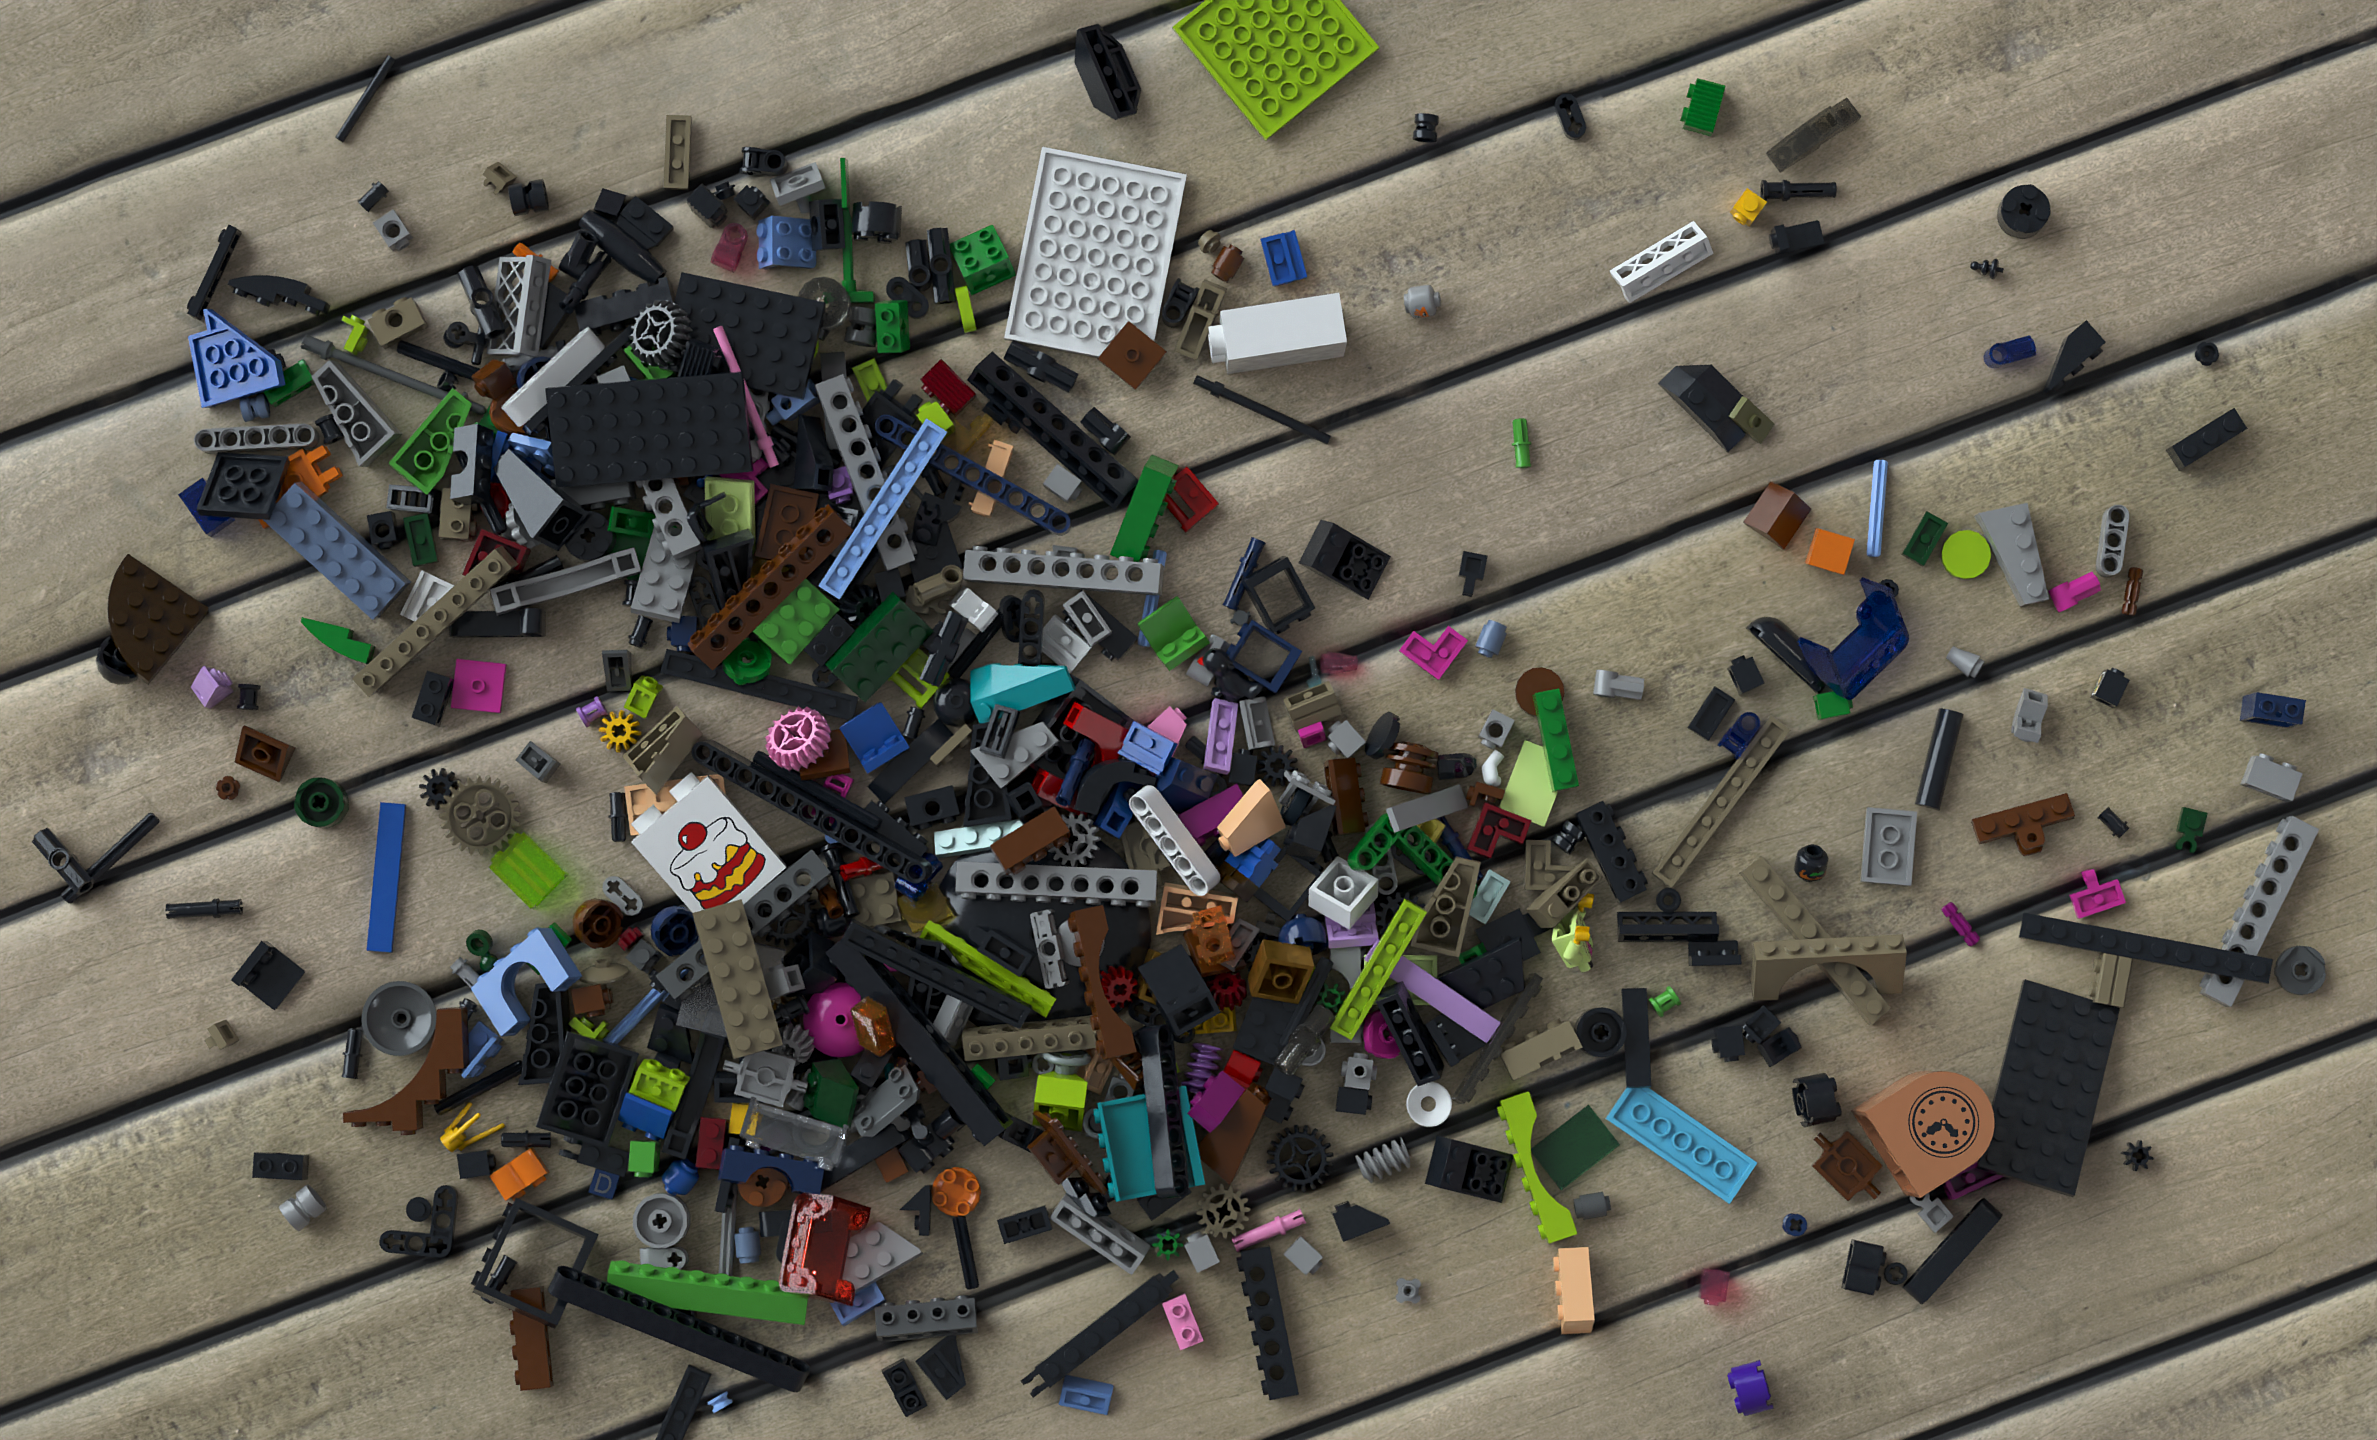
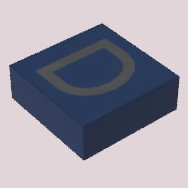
(604, 1184)

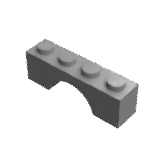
(1348, 963)

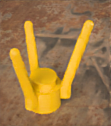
(454, 1137)

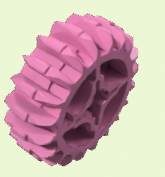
(798, 738)

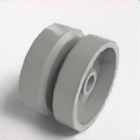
(647, 1224)

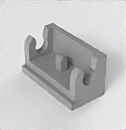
(1256, 723)

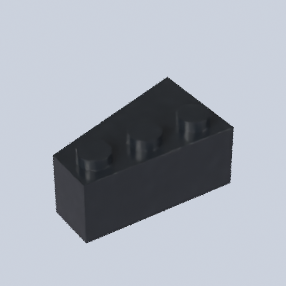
(729, 563)

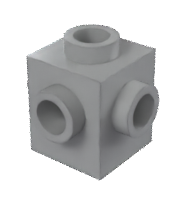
(1353, 1080)

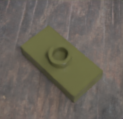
(1751, 420)

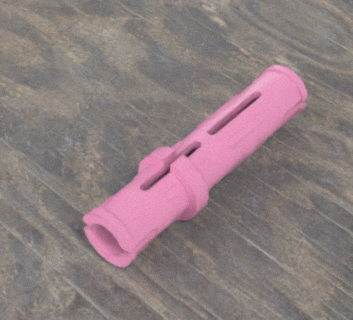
(1269, 1230)

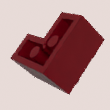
(487, 543)
(1496, 823)

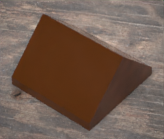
(1777, 514)
(263, 753)

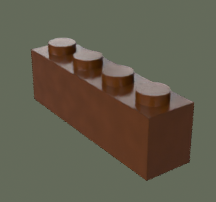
(532, 1343)

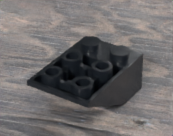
(1344, 559)
(1178, 990)
(1469, 1169)

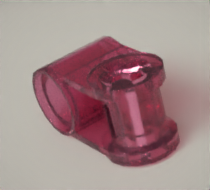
(729, 252)

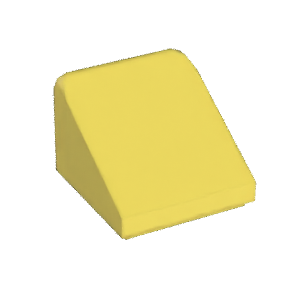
(1432, 829)

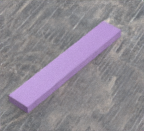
(1442, 997)

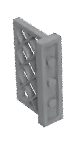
(528, 308)

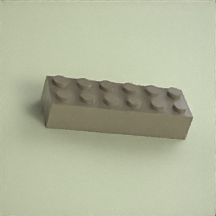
(737, 979)

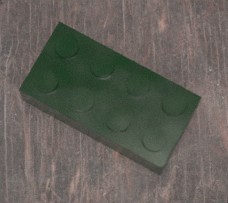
(879, 647)

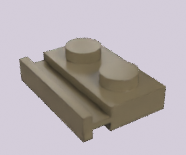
(945, 753)

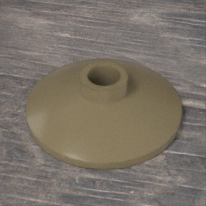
(603, 972)

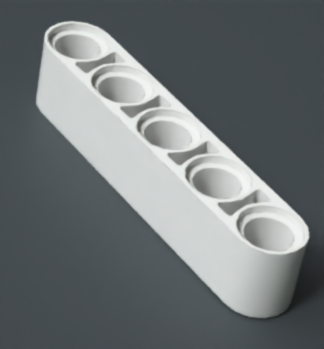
(555, 373)
(1174, 840)

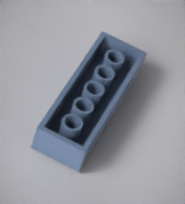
(337, 550)

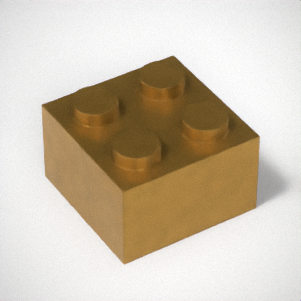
(1280, 971)

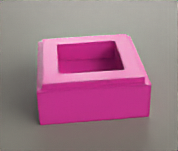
(1312, 735)

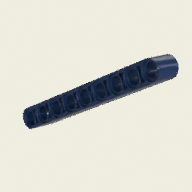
(980, 485)

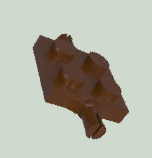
(1847, 1166)

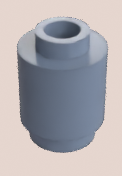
(1491, 639)
(747, 1245)

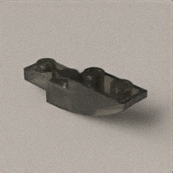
(1812, 134)

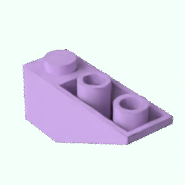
(211, 686)

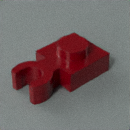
(630, 938)

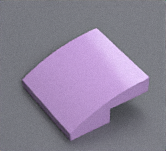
(1361, 933)

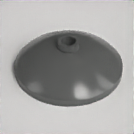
(382, 1013)

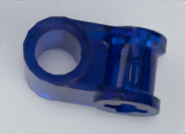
(1739, 735)

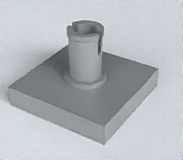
(798, 186)

